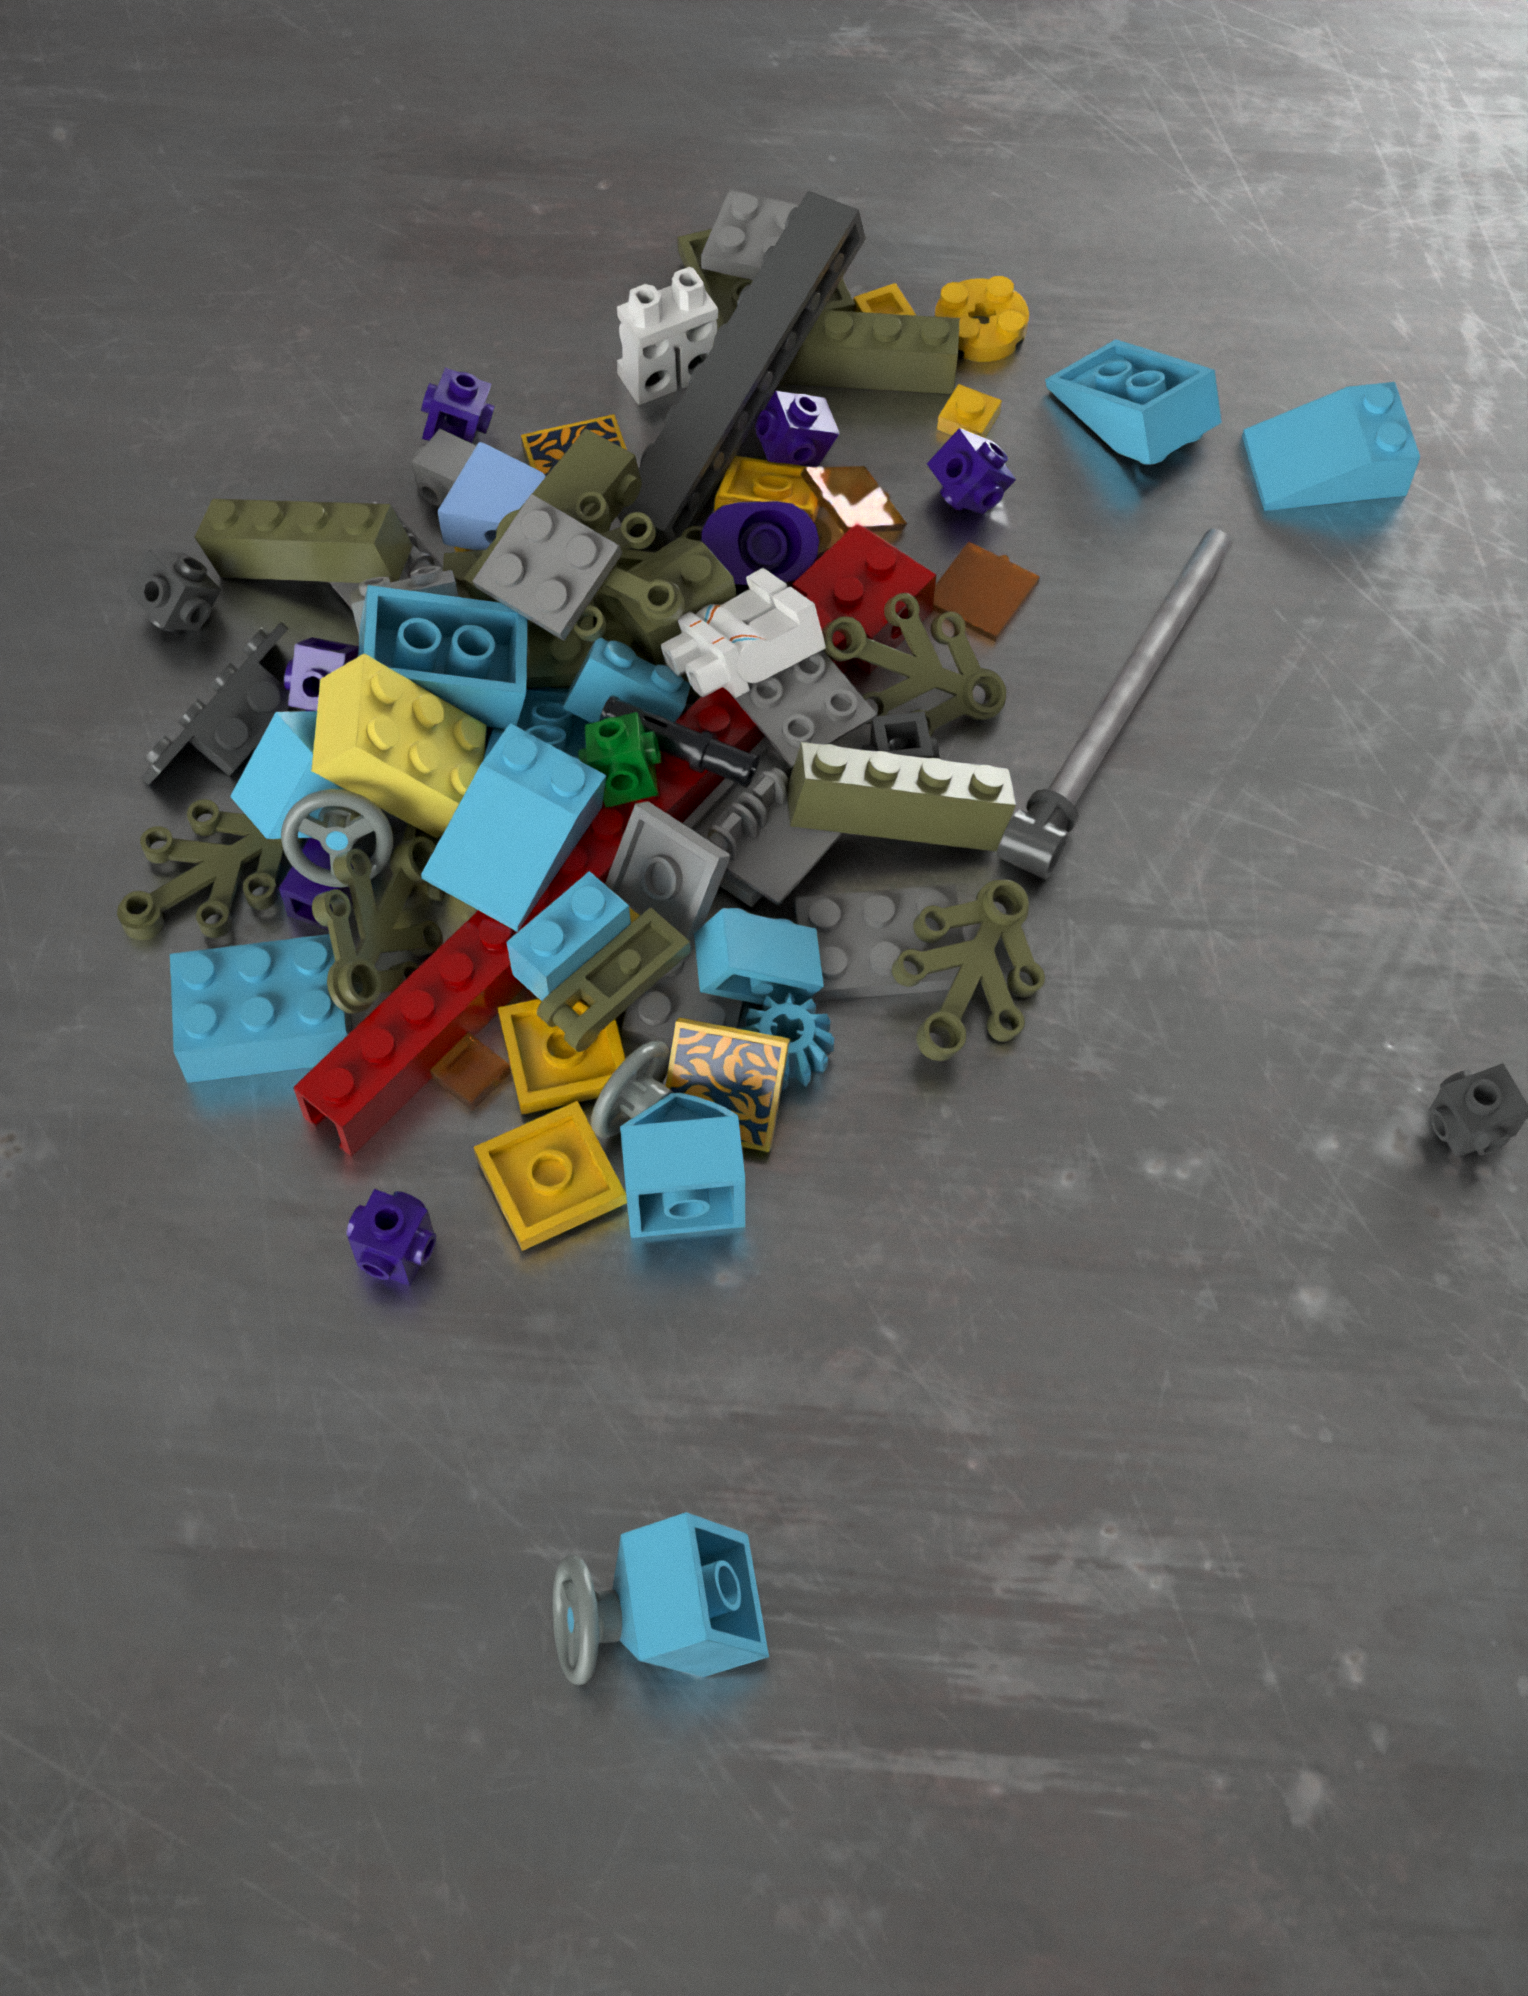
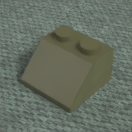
(694, 571)

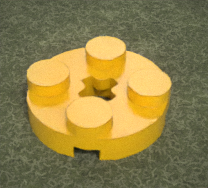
(987, 298)

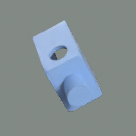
(483, 495)

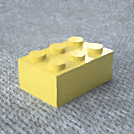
(395, 743)

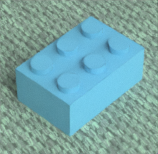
(451, 647)
(254, 1008)

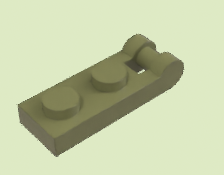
(614, 978)

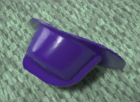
(762, 536)

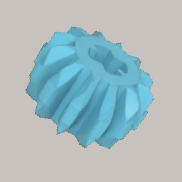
(805, 1029)

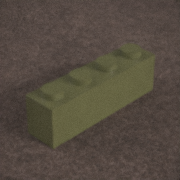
(878, 353)
(586, 466)
(303, 540)
(899, 797)

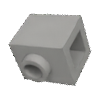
(439, 465)

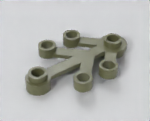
(618, 579)
(924, 667)
(215, 864)
(976, 963)
(353, 976)

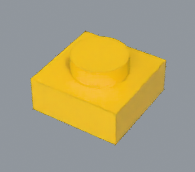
(883, 300)
(969, 411)

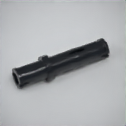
(700, 750)

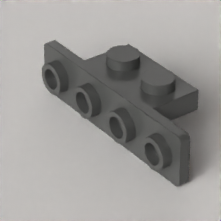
(234, 717)

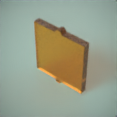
(853, 497)
(983, 590)

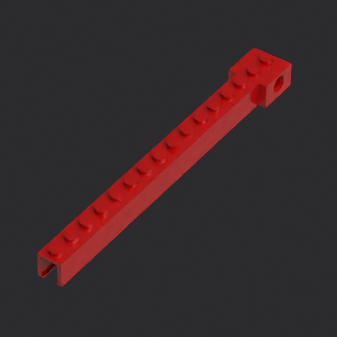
(471, 972)

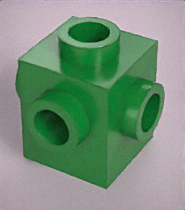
(625, 756)

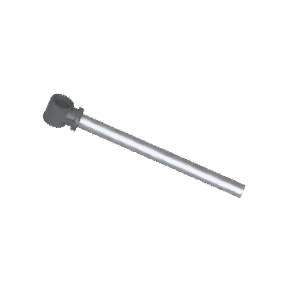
(1039, 836)

